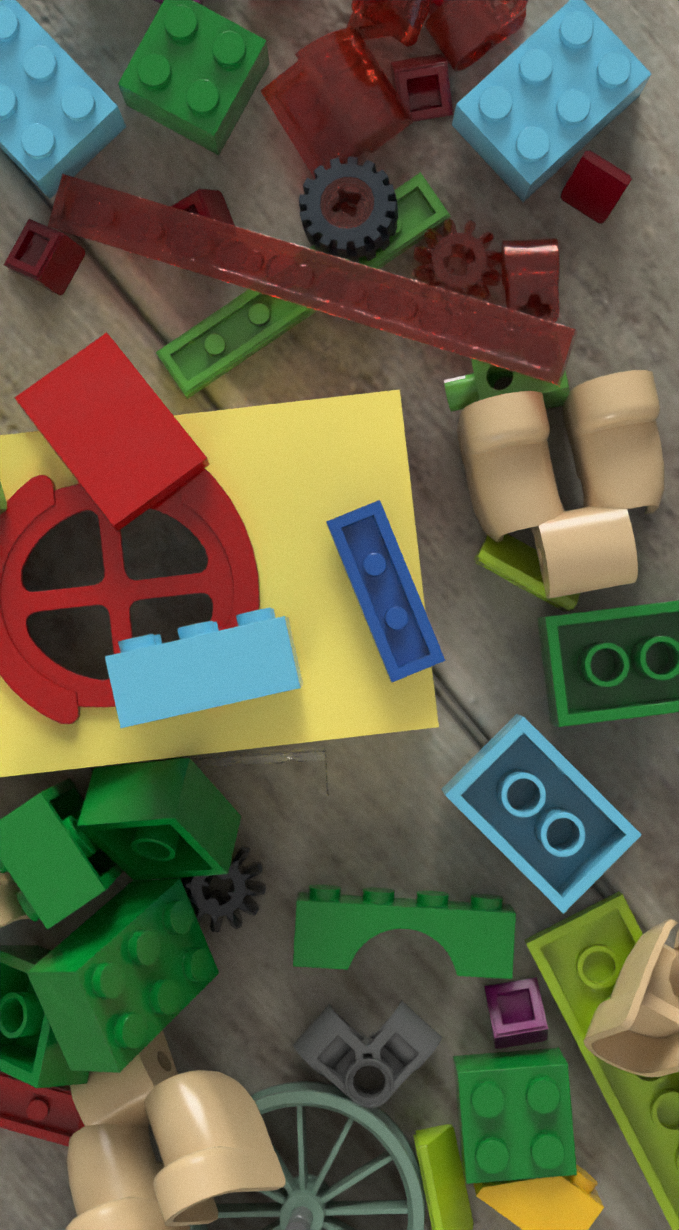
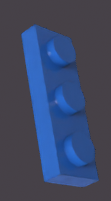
(385, 591)

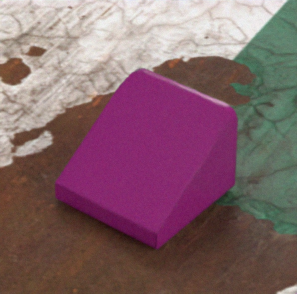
(516, 1013)

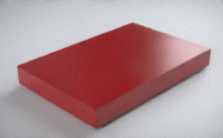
(112, 431)

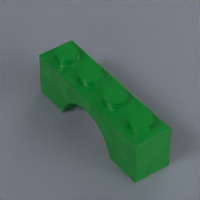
(473, 933)

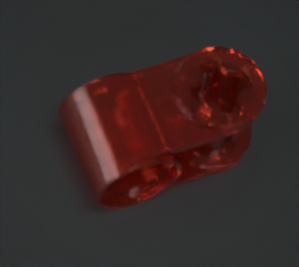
(473, 27)
(531, 276)

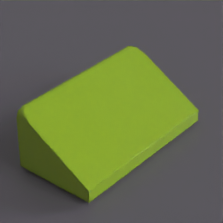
(520, 566)
(443, 1178)

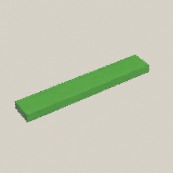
(258, 319)

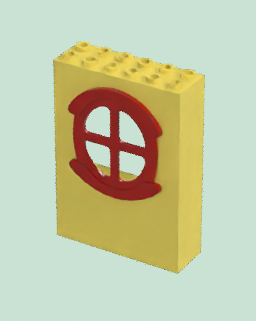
(267, 545)

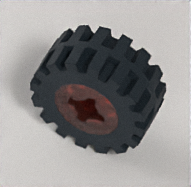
(352, 230)

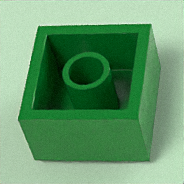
(194, 72)
(160, 819)
(26, 1038)
(514, 1115)

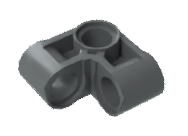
(340, 1051)

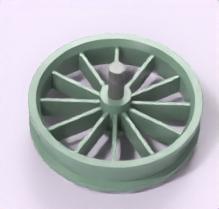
(307, 1198)

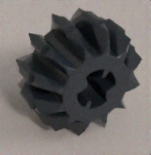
(238, 894)

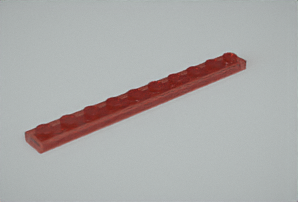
(315, 280)

